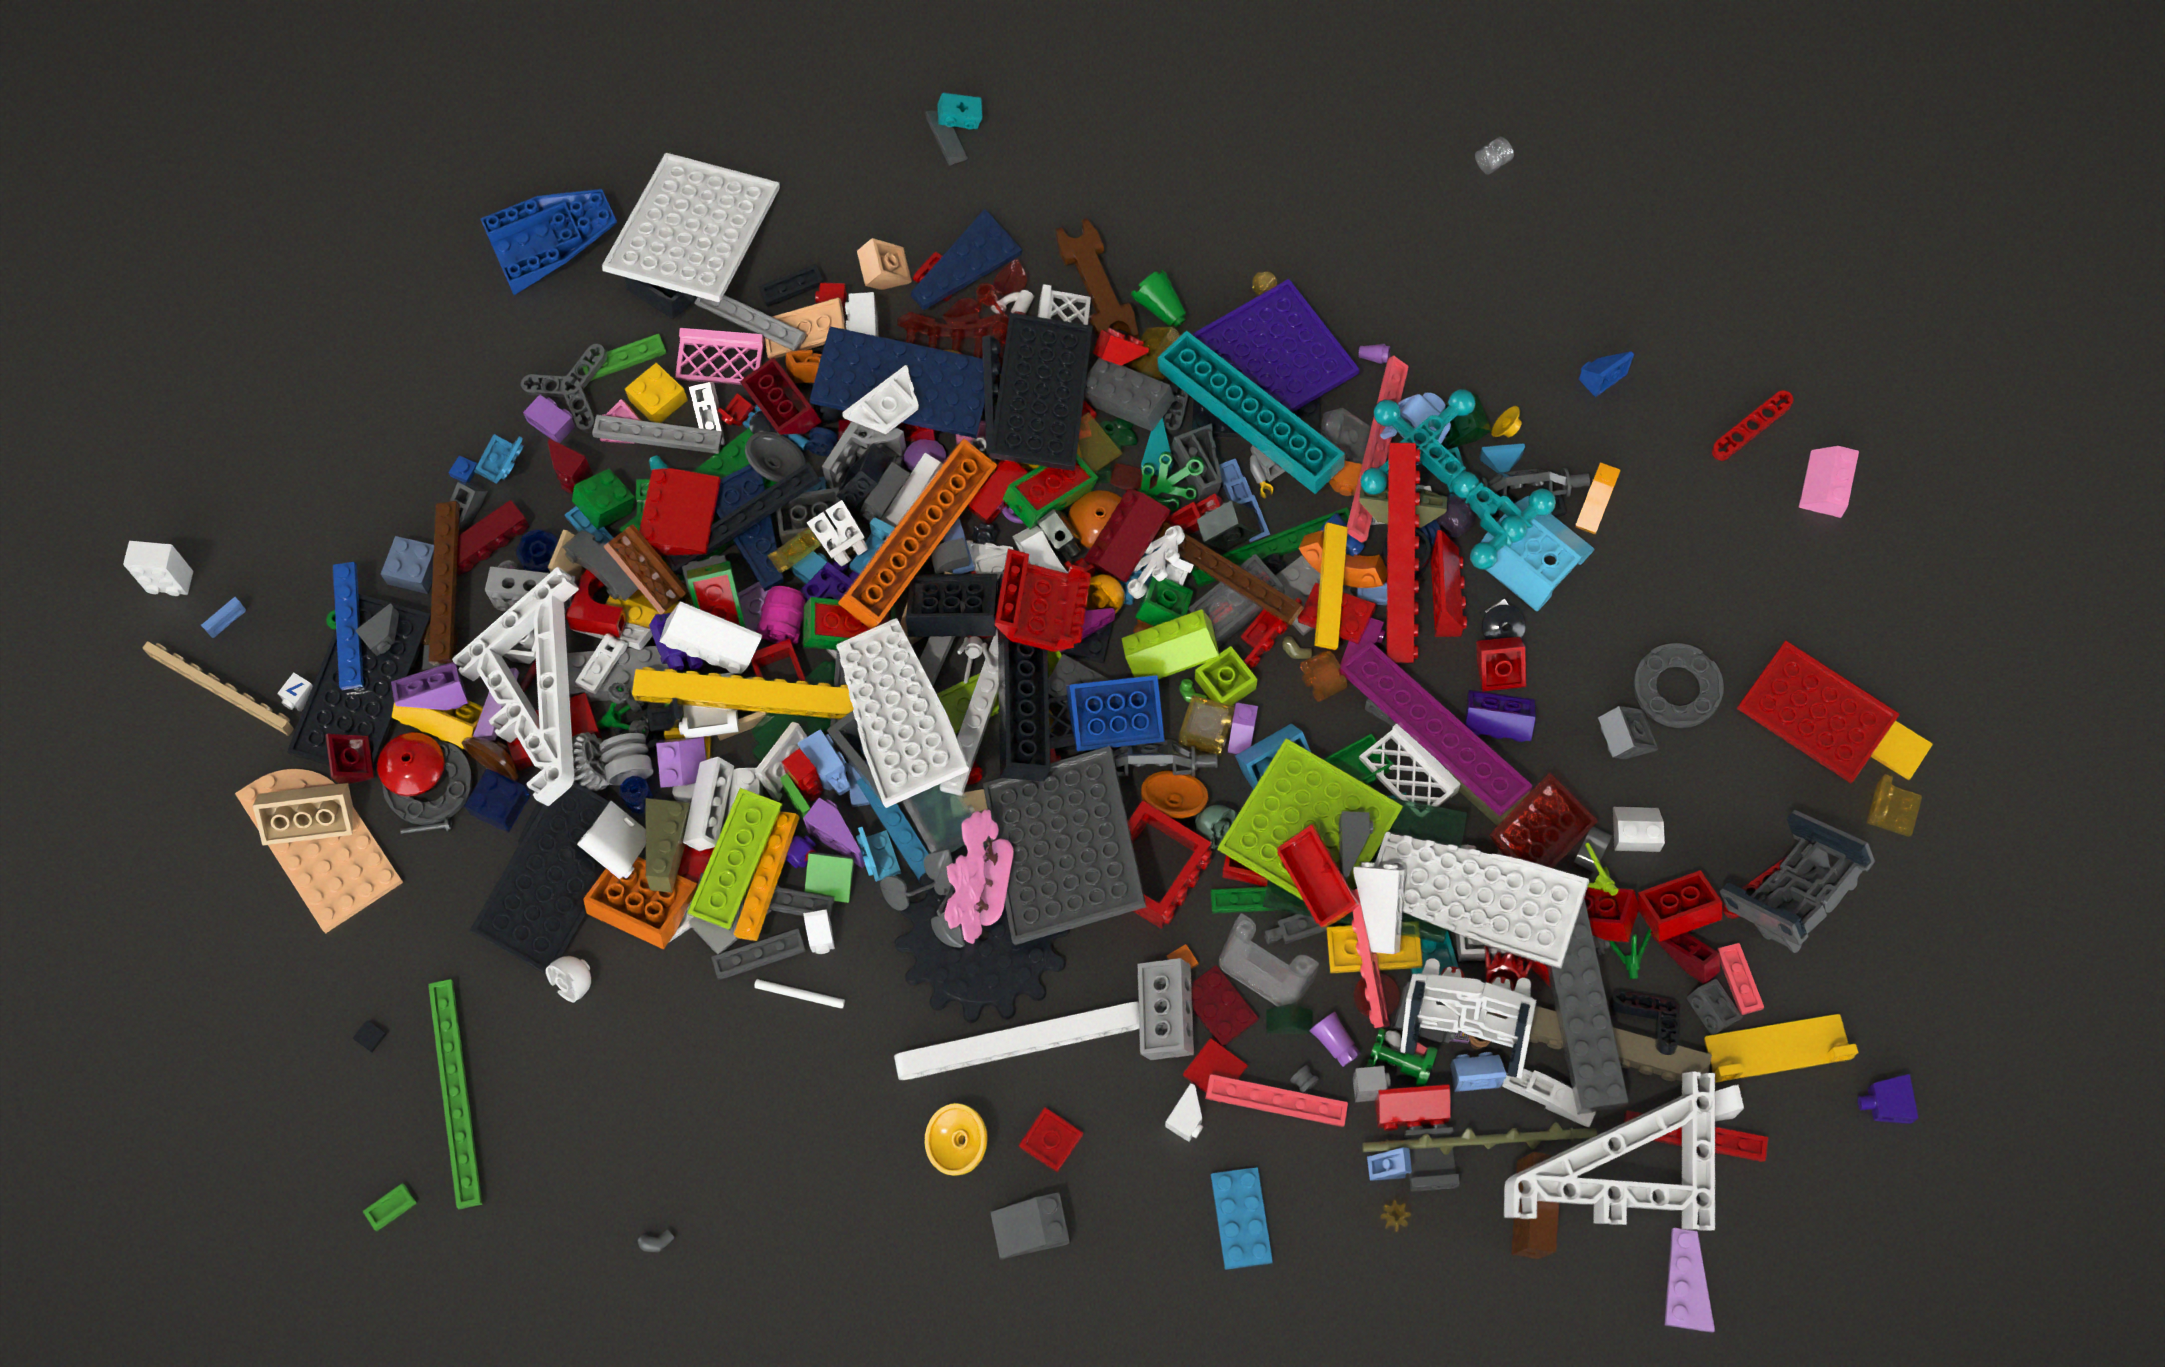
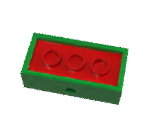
(1048, 489)
(716, 592)
(830, 624)

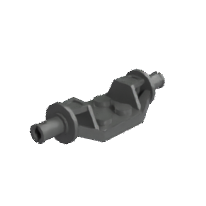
(1536, 477)
(1162, 754)

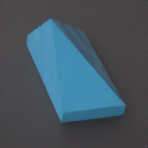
(1502, 457)

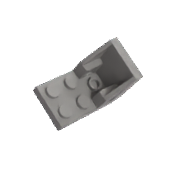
(851, 446)

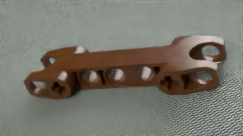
(1084, 253)

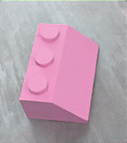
(1829, 480)

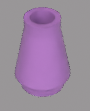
(1376, 353)

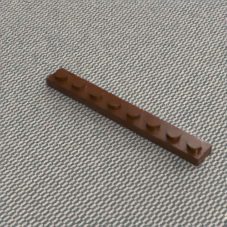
(444, 583)

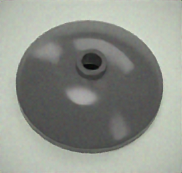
(773, 455)

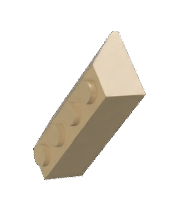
(304, 814)

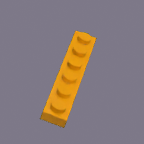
(766, 877)

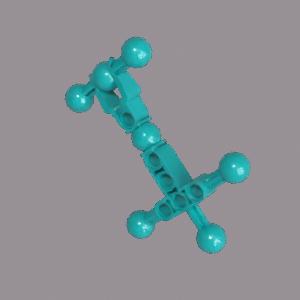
(1463, 483)

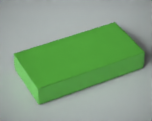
(389, 1207)

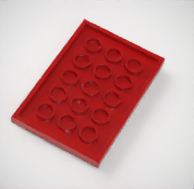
(1818, 711)

